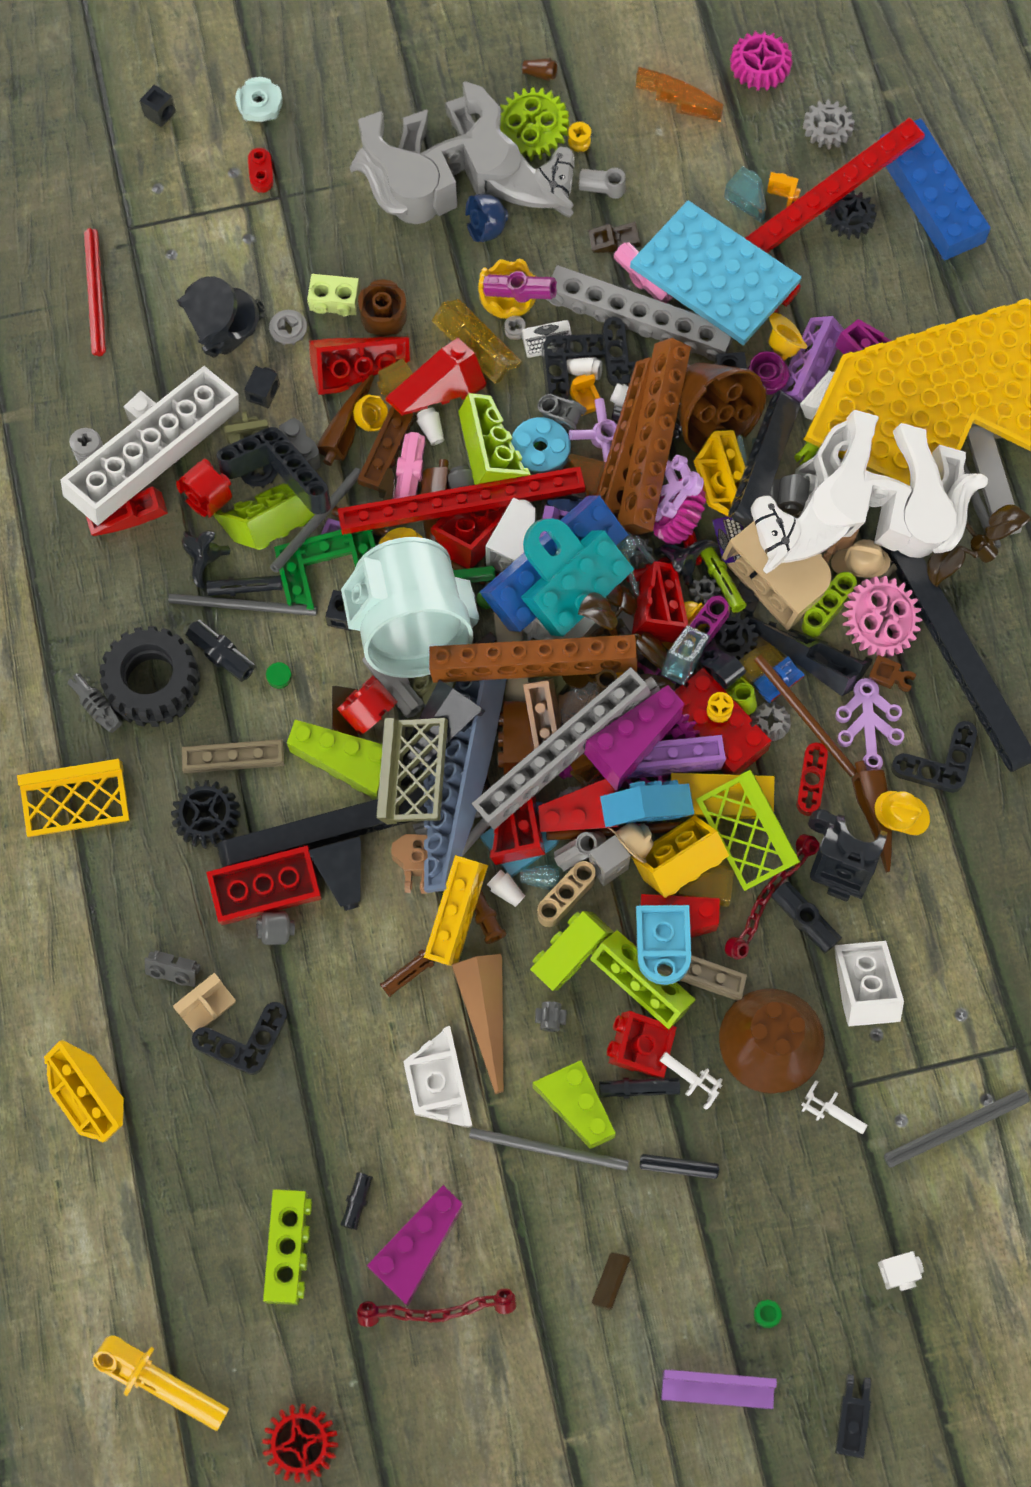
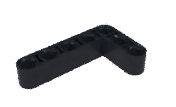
(275, 448)

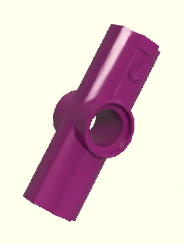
(520, 286)

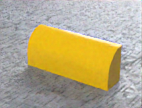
(704, 783)

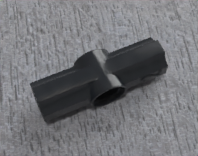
(220, 650)
(817, 930)

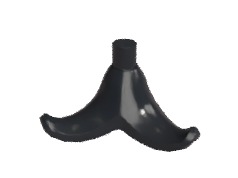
(203, 553)
(685, 558)

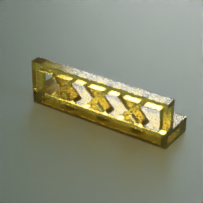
(461, 325)

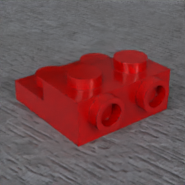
(640, 1044)

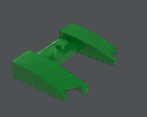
(318, 550)

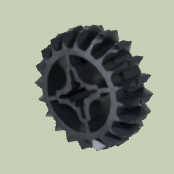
(217, 796)

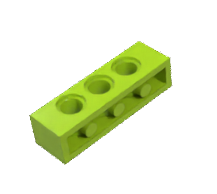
(619, 961)
(282, 1204)

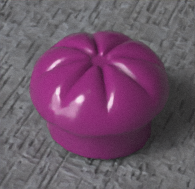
(771, 370)

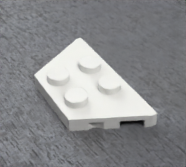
(437, 1081)

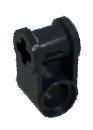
(721, 666)

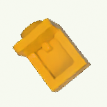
(784, 186)
(585, 392)

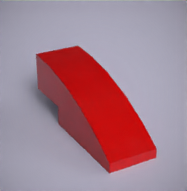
(138, 510)

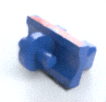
(787, 671)

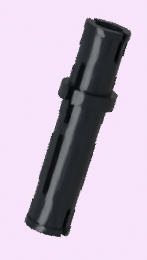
(214, 587)
(632, 1087)

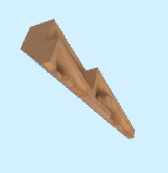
(482, 994)

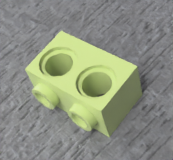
(334, 288)

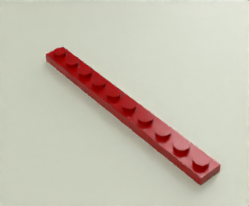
(836, 186)
(460, 500)

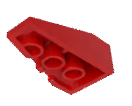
(467, 534)

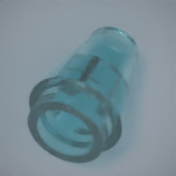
(540, 876)

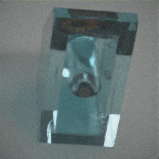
(747, 193)
(684, 655)

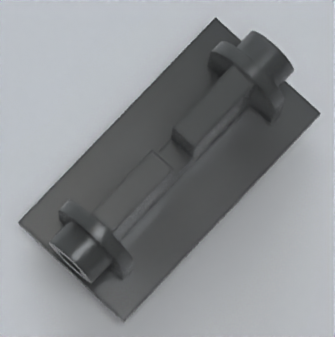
(160, 966)

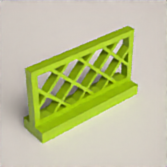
(767, 818)

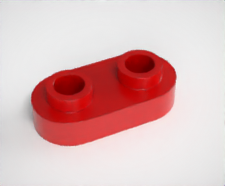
(260, 168)

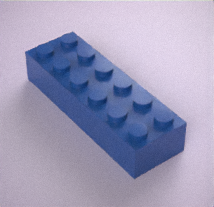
(938, 197)
(506, 589)

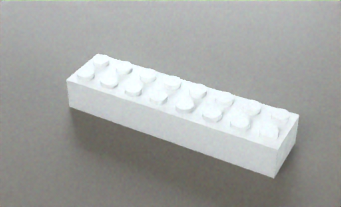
(150, 445)

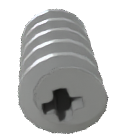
(85, 443)

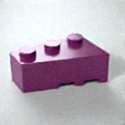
(858, 337)

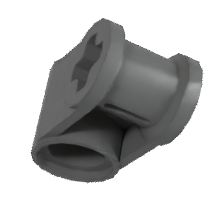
(561, 410)

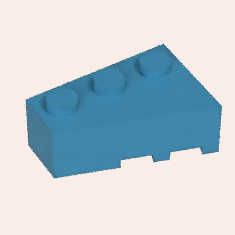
(647, 803)

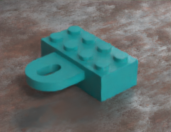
(570, 573)

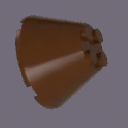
(719, 400)
(771, 1041)

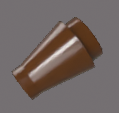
(541, 68)

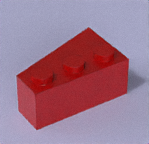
(660, 604)
(576, 809)
(518, 836)
(702, 910)

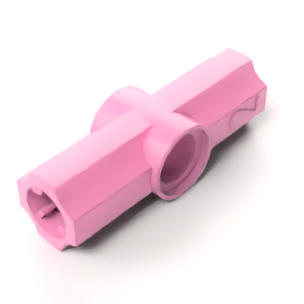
(624, 256)
(410, 465)

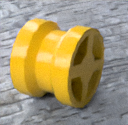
(581, 142)
(720, 701)

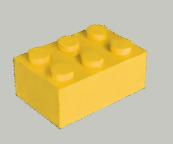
(681, 856)

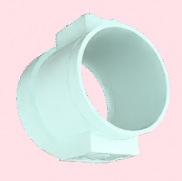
(405, 602)

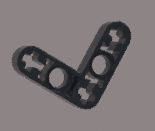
(559, 358)
(616, 363)
(949, 768)
(243, 1051)

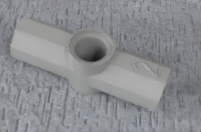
(400, 688)

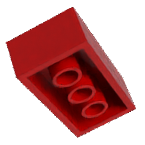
(263, 885)

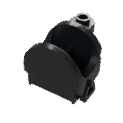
(220, 314)
(842, 860)

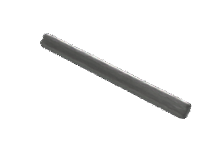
(956, 1128)

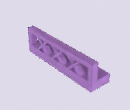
(816, 359)
(682, 757)
(718, 1389)

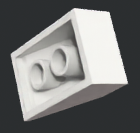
(868, 983)

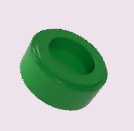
(278, 675)
(767, 1313)

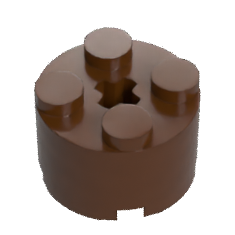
(382, 308)

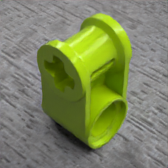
(740, 690)

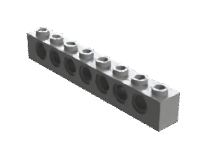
(633, 304)
(560, 749)

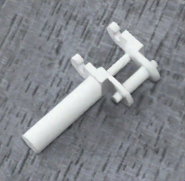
(692, 1078)
(832, 1110)

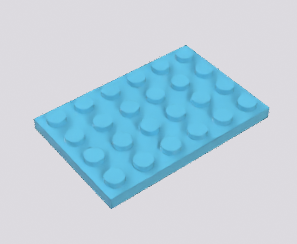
(715, 272)

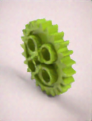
(533, 122)

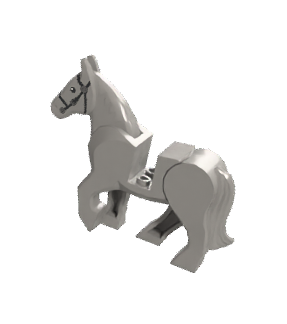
(423, 184)

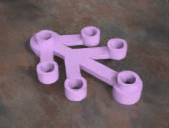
(690, 485)
(869, 721)

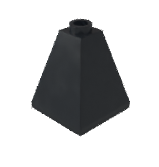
(341, 870)

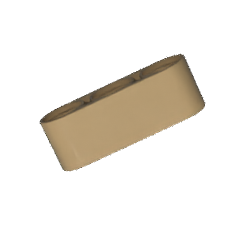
(569, 882)

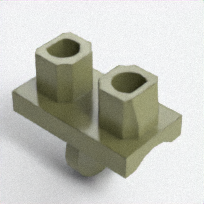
(244, 427)

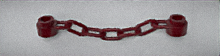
(737, 947)
(369, 1315)

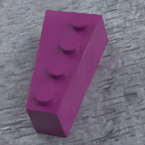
(632, 737)
(414, 1248)

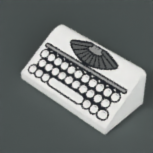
(535, 336)

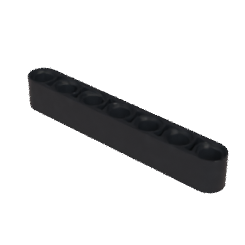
(764, 456)

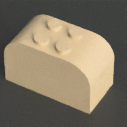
(786, 589)

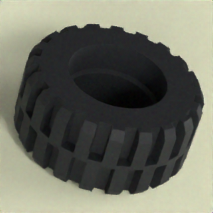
(145, 646)

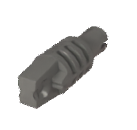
(95, 704)

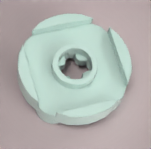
(263, 110)

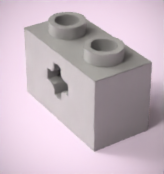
(609, 860)

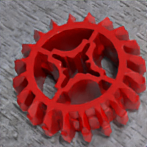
(323, 1437)

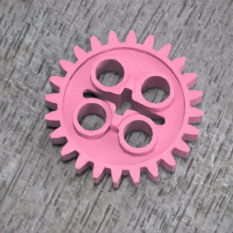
(862, 608)

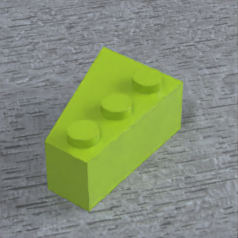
(570, 949)
(577, 1103)

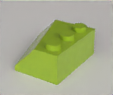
(265, 518)

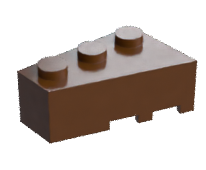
(516, 735)

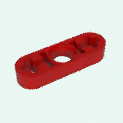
(808, 760)

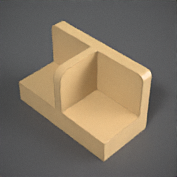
(204, 1003)

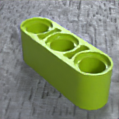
(825, 614)

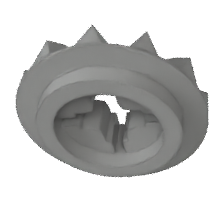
(295, 320)
(777, 730)

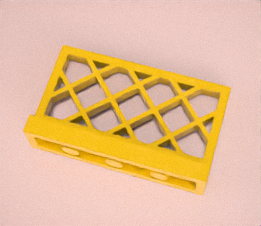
(68, 776)
(455, 911)

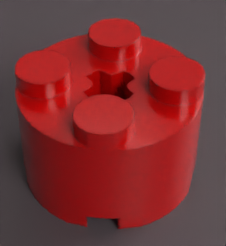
(205, 489)
(367, 705)

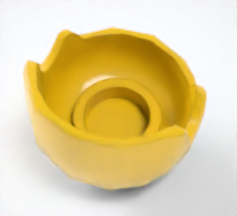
(370, 412)

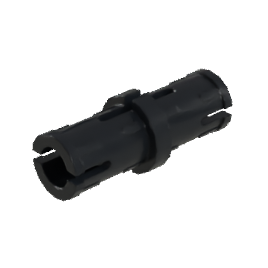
(356, 1201)

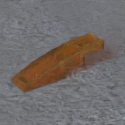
(687, 97)

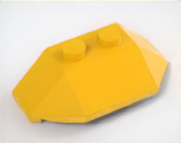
(721, 469)
(84, 1091)

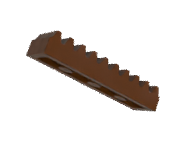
(385, 448)

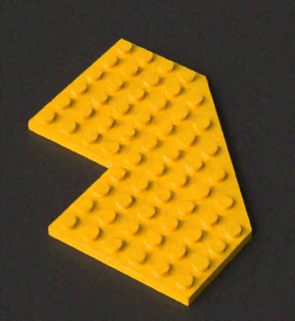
(938, 383)

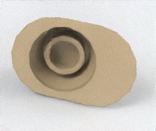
(862, 560)
(636, 839)

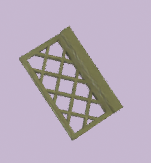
(392, 774)

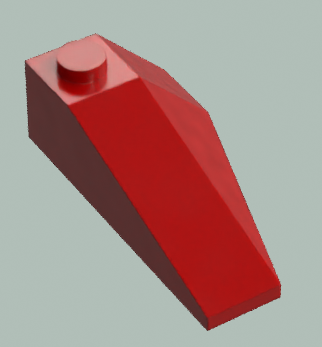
(347, 361)
(443, 377)

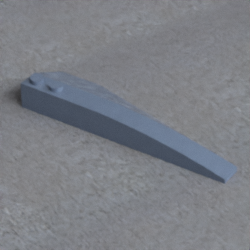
(463, 782)

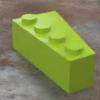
(488, 442)
(339, 754)

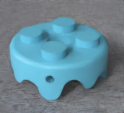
(549, 432)

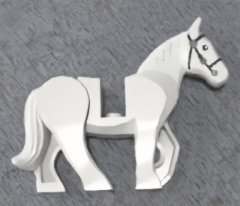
(912, 518)

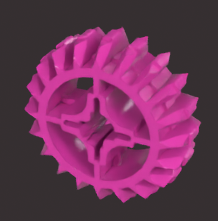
(775, 60)
(683, 523)

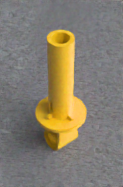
(135, 1369)

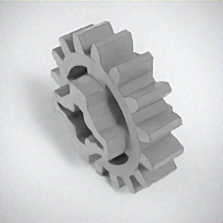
(828, 124)

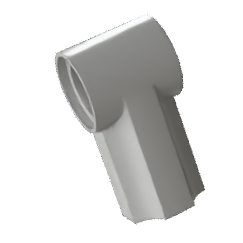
(601, 182)
(578, 849)

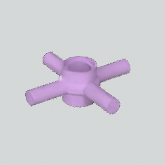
(595, 434)

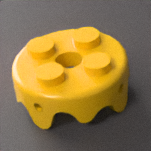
(504, 306)

